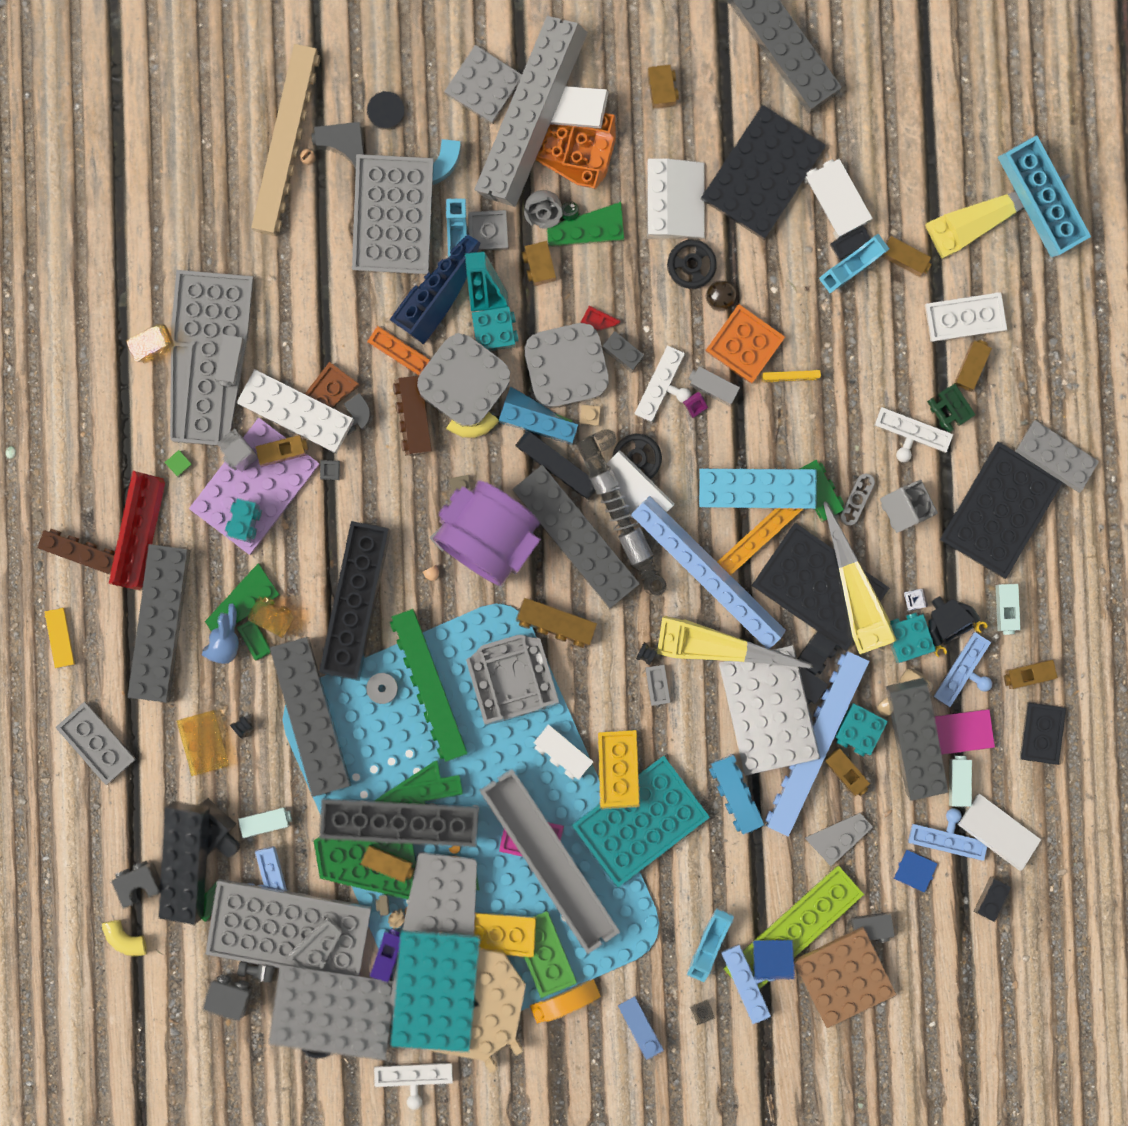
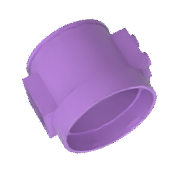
(487, 532)

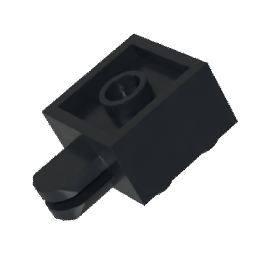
(219, 831)

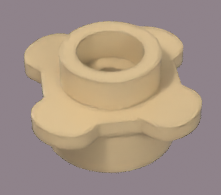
(396, 918)

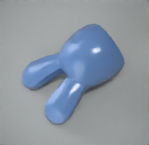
(223, 640)

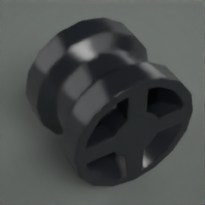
(646, 653)
(242, 726)

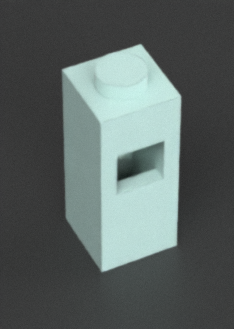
(1007, 608)
(960, 781)
(265, 822)

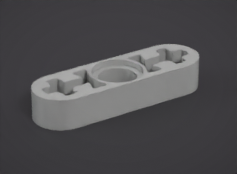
(868, 489)

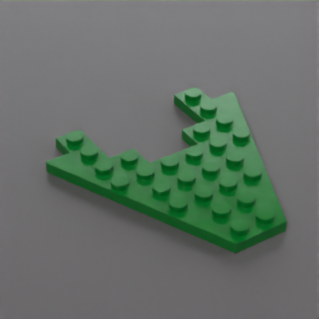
(342, 859)

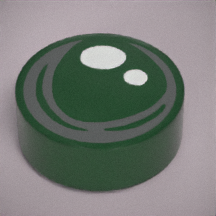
(570, 211)

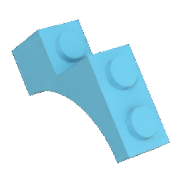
(455, 222)
(854, 264)
(709, 945)

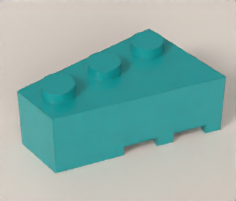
(484, 284)

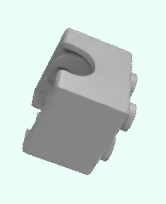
(908, 506)

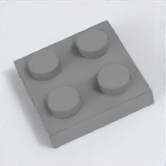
(489, 229)

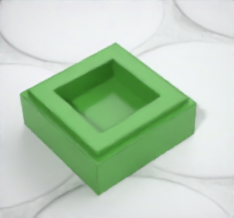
(178, 463)

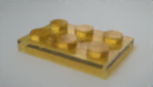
(203, 743)

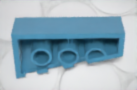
(529, 415)
(736, 793)

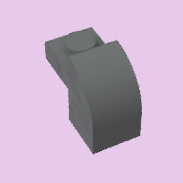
(360, 413)

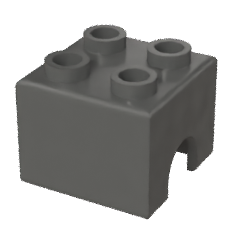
(127, 883)
(228, 997)

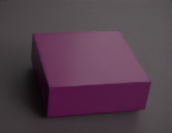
(695, 404)

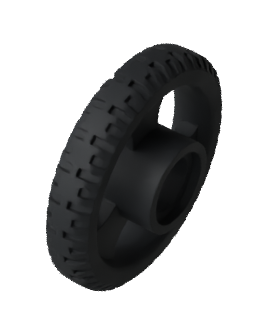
(702, 250)
(640, 441)

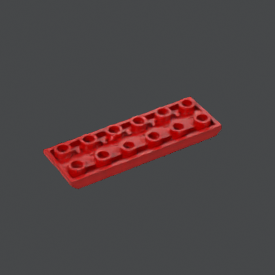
(137, 530)

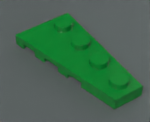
(592, 227)
(245, 596)

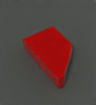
(599, 319)

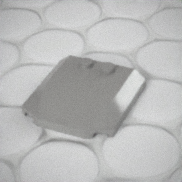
(511, 678)

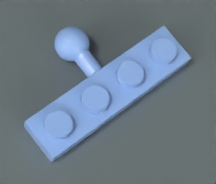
(963, 669)
(947, 840)
(270, 869)
(746, 984)

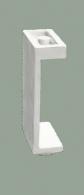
(838, 197)

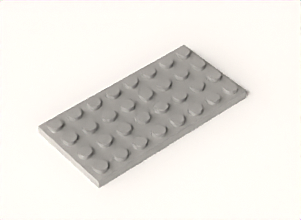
(268, 923)

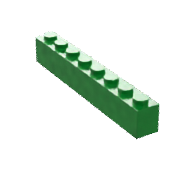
(429, 685)

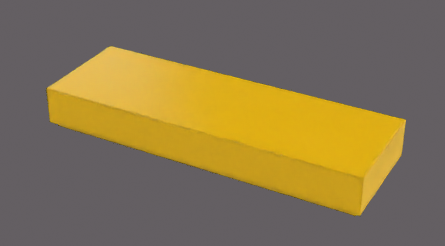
(791, 376)
(59, 638)

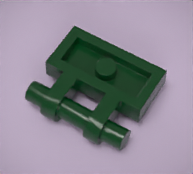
(956, 405)

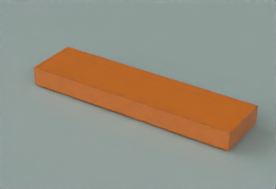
(398, 350)

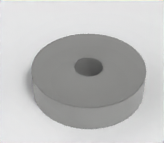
(373, 688)

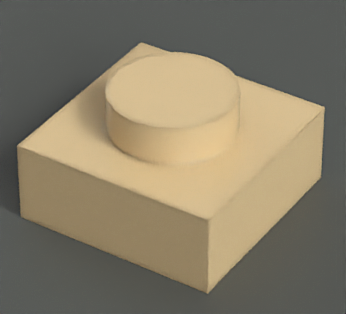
(589, 415)

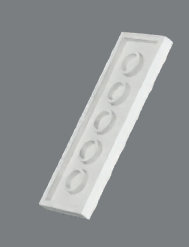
(295, 411)

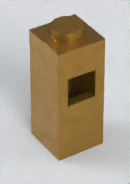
(907, 257)
(973, 365)
(281, 450)
(1030, 674)
(847, 772)
(387, 864)

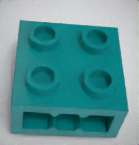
(494, 328)
(243, 520)
(911, 638)
(860, 730)

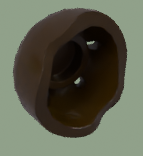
(720, 295)

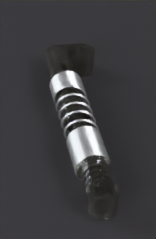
(606, 485)

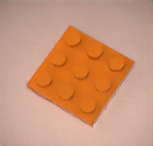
(745, 344)

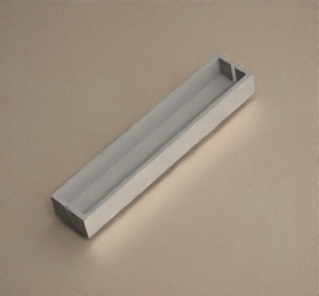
(531, 111)
(549, 861)

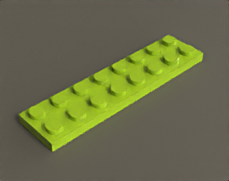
(810, 914)

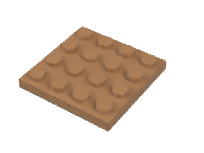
(844, 977)

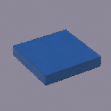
(773, 959)

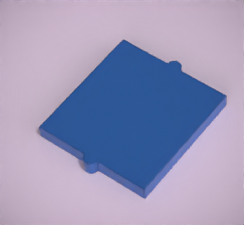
(915, 871)

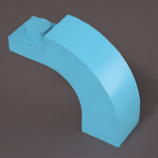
(447, 160)

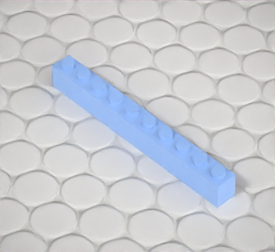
(708, 572)
(825, 726)

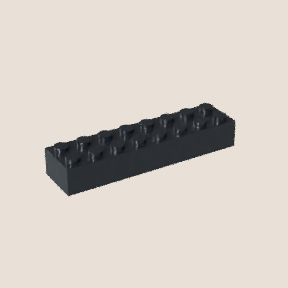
(355, 601)

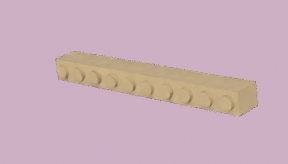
(284, 140)

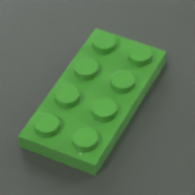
(550, 964)

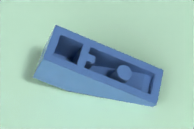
(640, 1028)

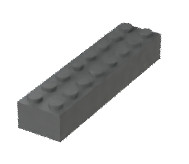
(788, 51)
(575, 536)
(159, 623)
(310, 716)
(398, 822)

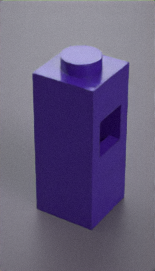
(386, 955)

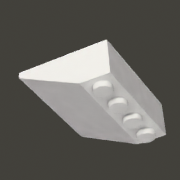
(675, 199)

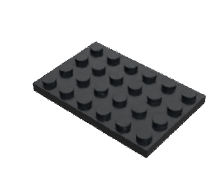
(763, 172)
(1001, 510)
(808, 584)

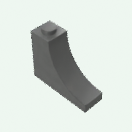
(340, 138)

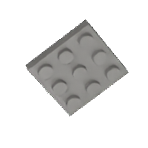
(483, 84)

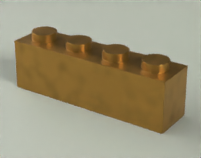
(556, 622)

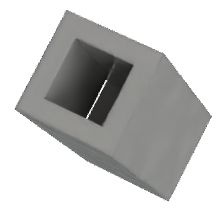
(229, 360)
(713, 385)

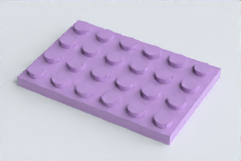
(268, 486)

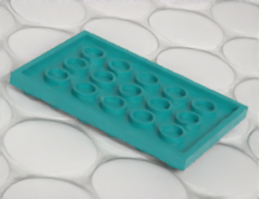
(635, 836)
(435, 991)

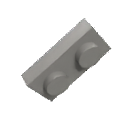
(657, 685)

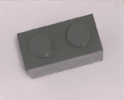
(623, 351)
(876, 926)

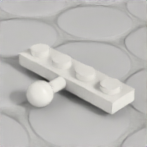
(661, 384)
(912, 431)
(413, 1075)

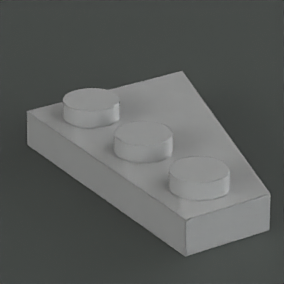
(839, 838)
(316, 946)

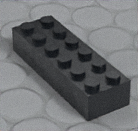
(184, 862)

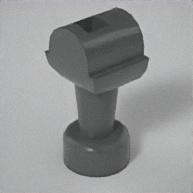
(263, 972)

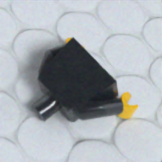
(951, 621)

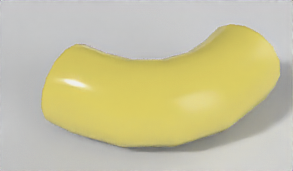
(482, 428)
(121, 941)

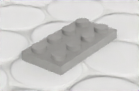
(1057, 456)
(95, 743)

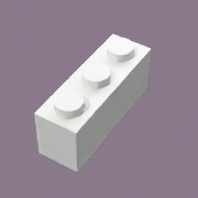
(562, 753)

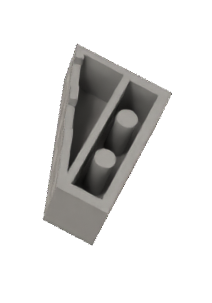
(237, 451)

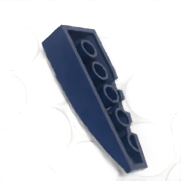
(432, 299)

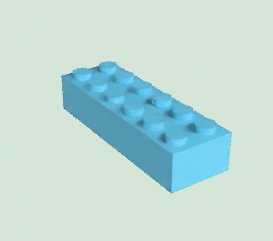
(1044, 196)
(758, 488)

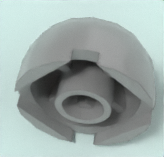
(543, 209)

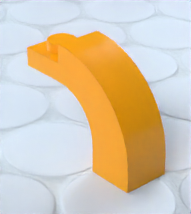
(565, 1002)

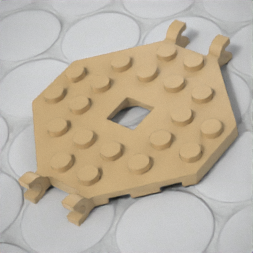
(497, 1016)

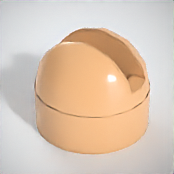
(310, 159)
(431, 573)

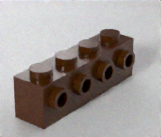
(413, 416)
(75, 551)

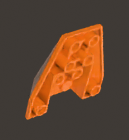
(579, 152)

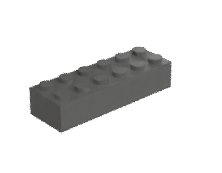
(917, 739)

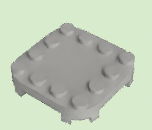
(566, 365)
(463, 380)

